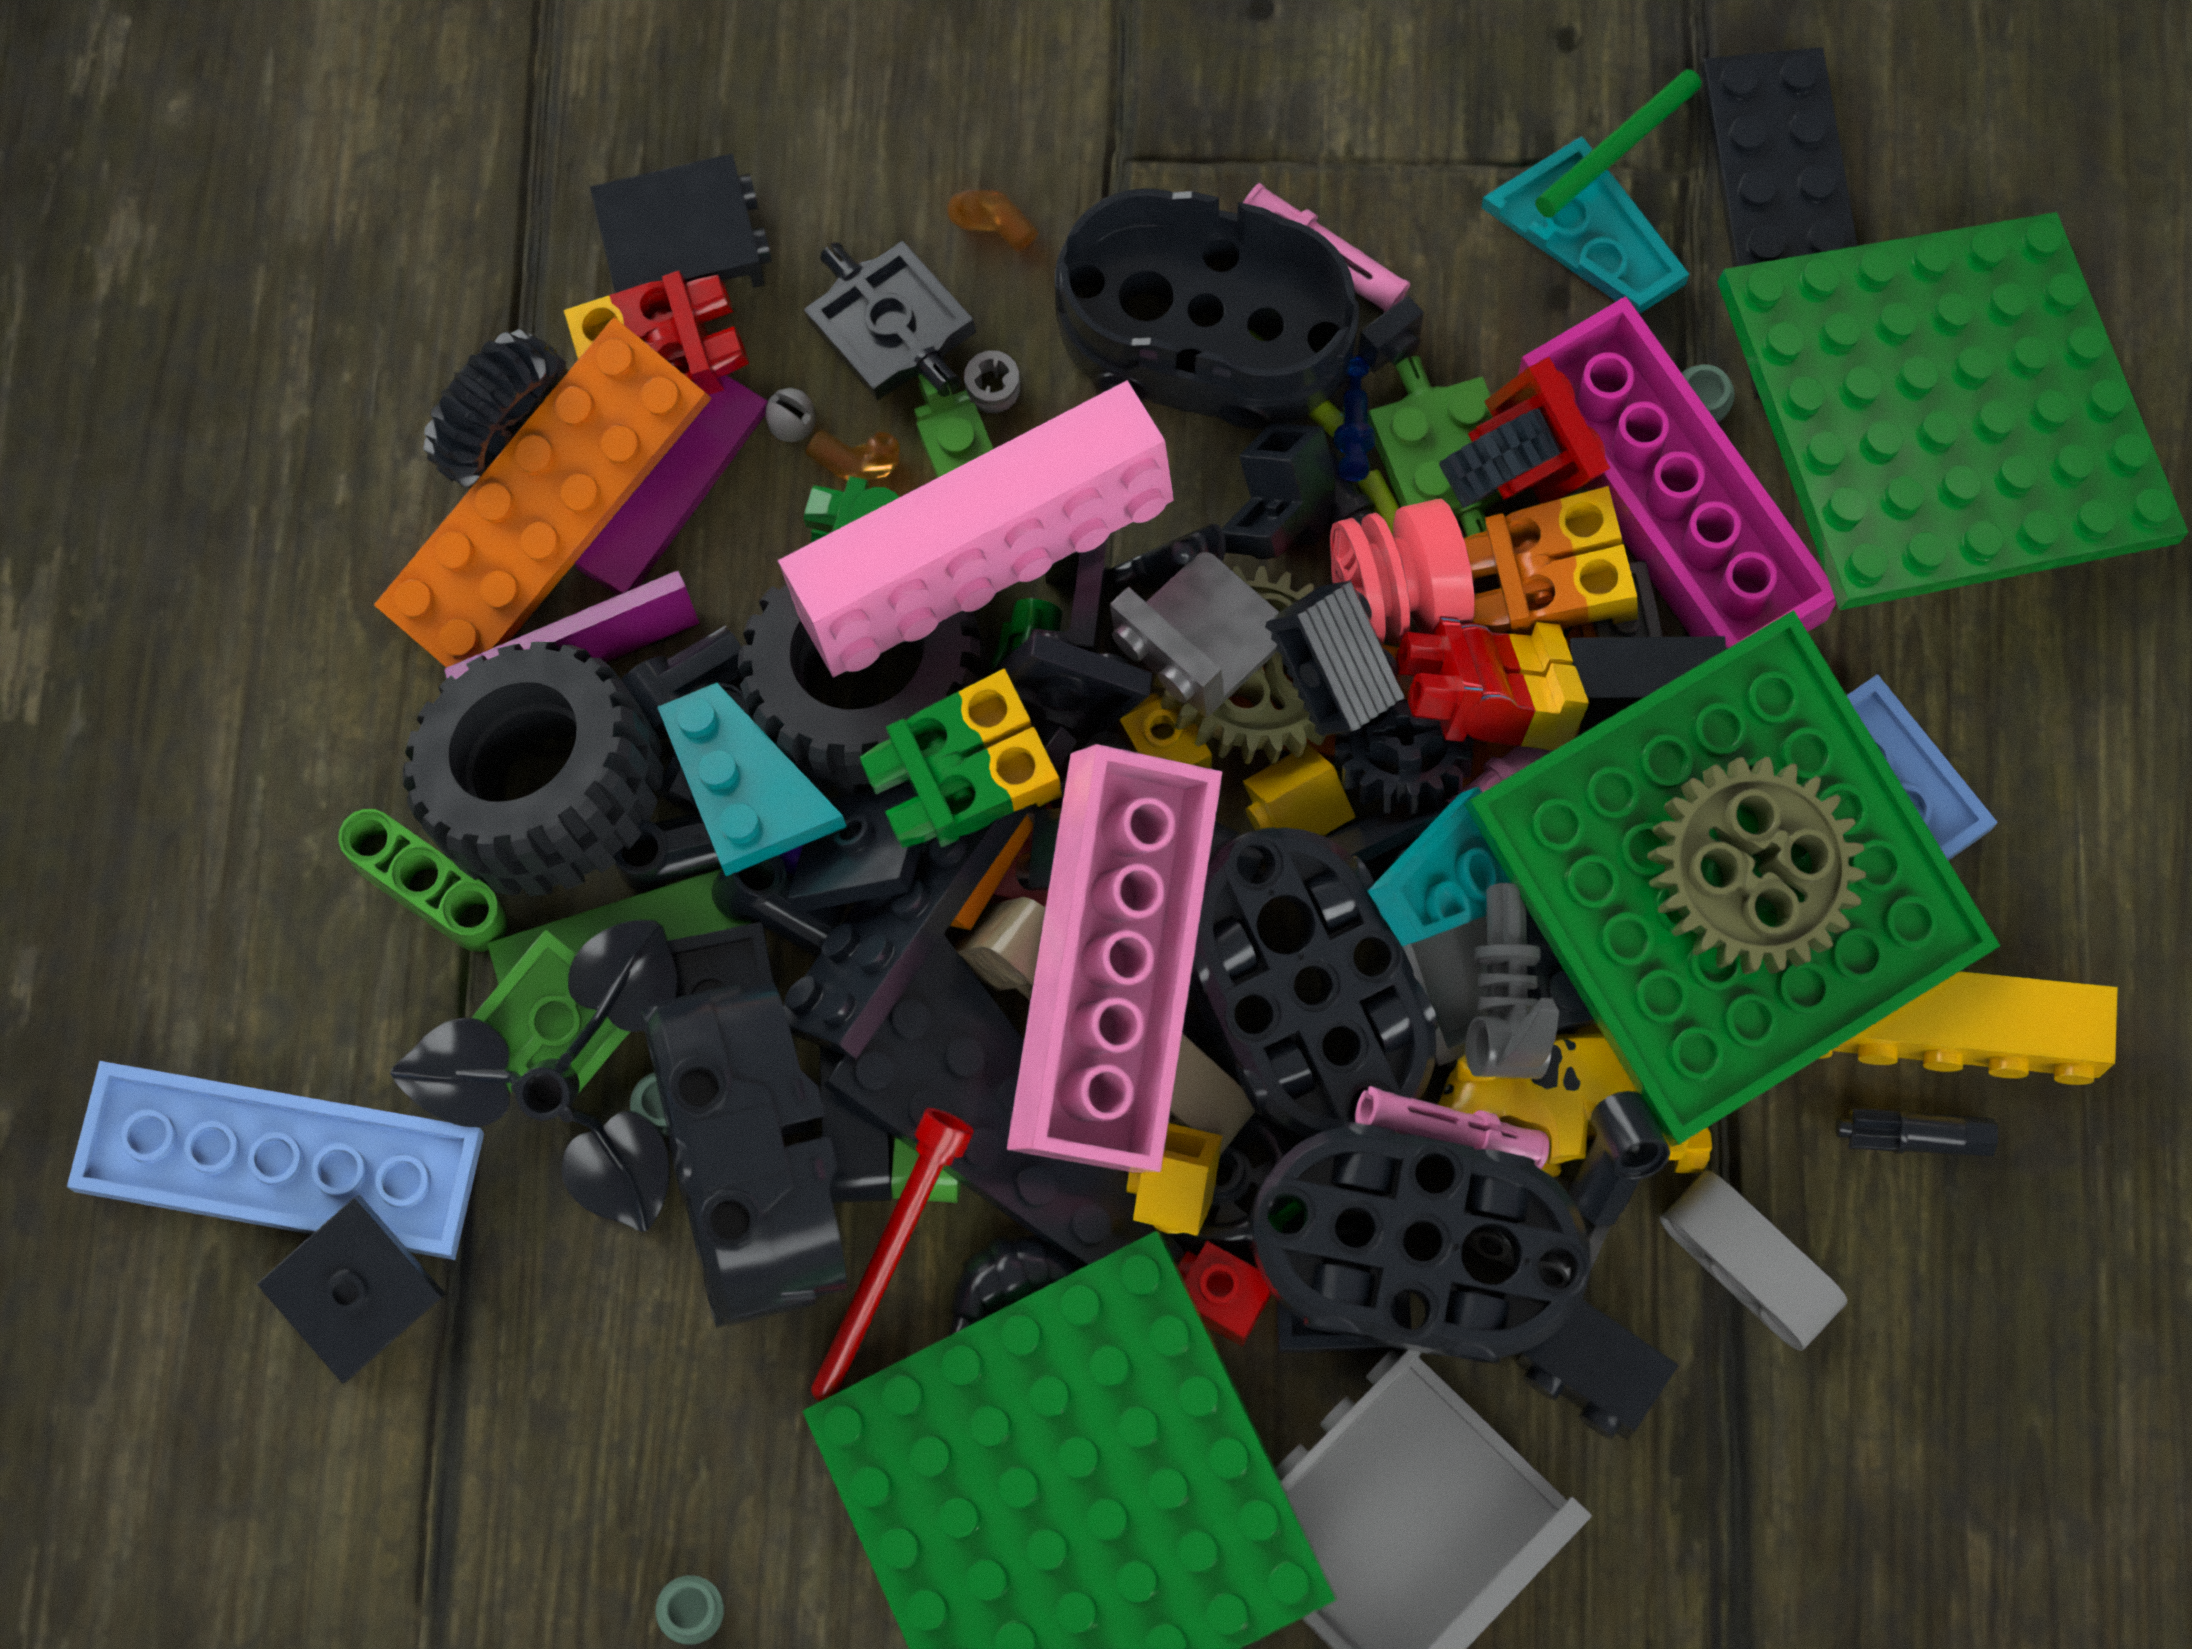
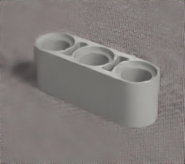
(1753, 1260)

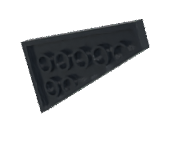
(960, 1054)

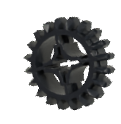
(490, 404)

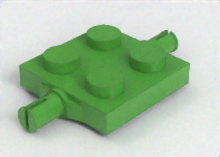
(1426, 430)
(540, 1015)

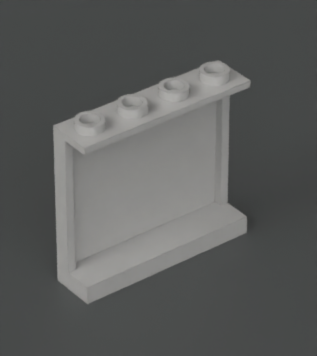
(1420, 1514)

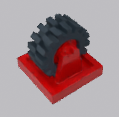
(1529, 442)

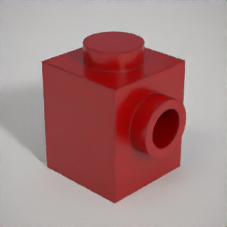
(1225, 1291)

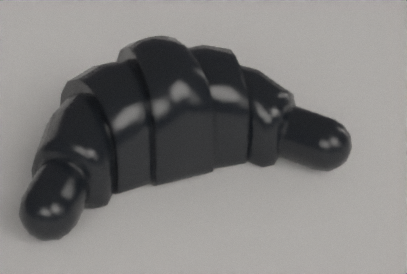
(1165, 561)
(1005, 1275)

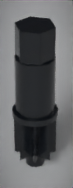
(1918, 1132)

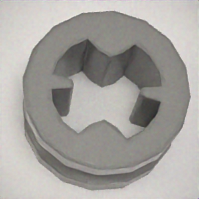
(999, 363)

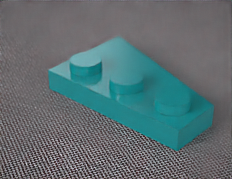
(1595, 234)

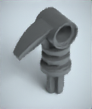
(1509, 1039)

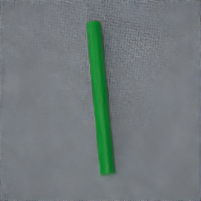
(1618, 143)

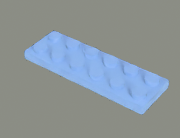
(272, 1157)

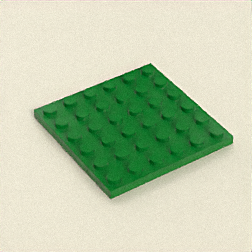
(1950, 409)
(1578, 848)
(1072, 1477)

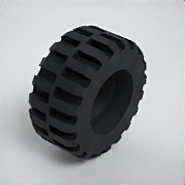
(495, 716)
(829, 740)

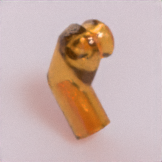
(991, 212)
(864, 461)

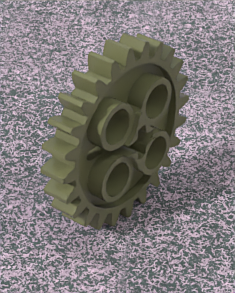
(1263, 724)
(1785, 817)

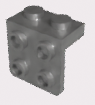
(1197, 632)

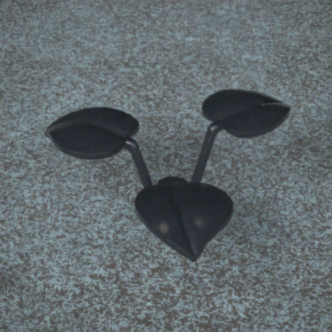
(463, 1076)

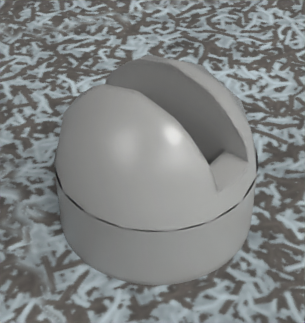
(784, 423)

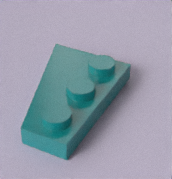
(742, 782)
(1439, 877)

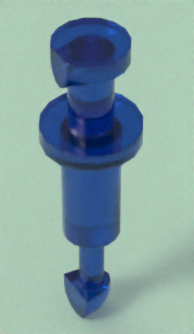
(1355, 435)

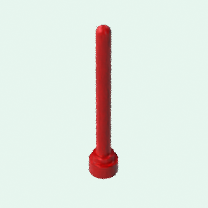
(940, 1141)

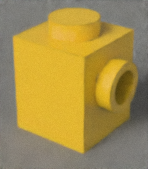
(1153, 733)
(1298, 795)
(1183, 1190)

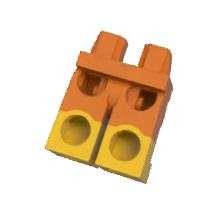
(1553, 566)

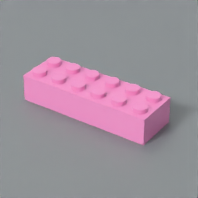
(980, 529)
(1115, 960)

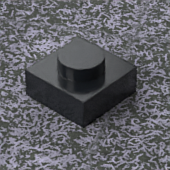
(1392, 335)

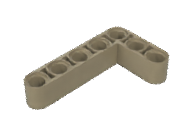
(1004, 956)

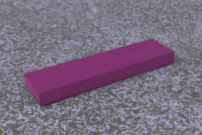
(672, 490)
(614, 625)

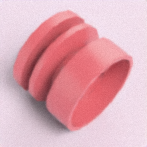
(1412, 572)

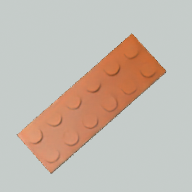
(543, 498)

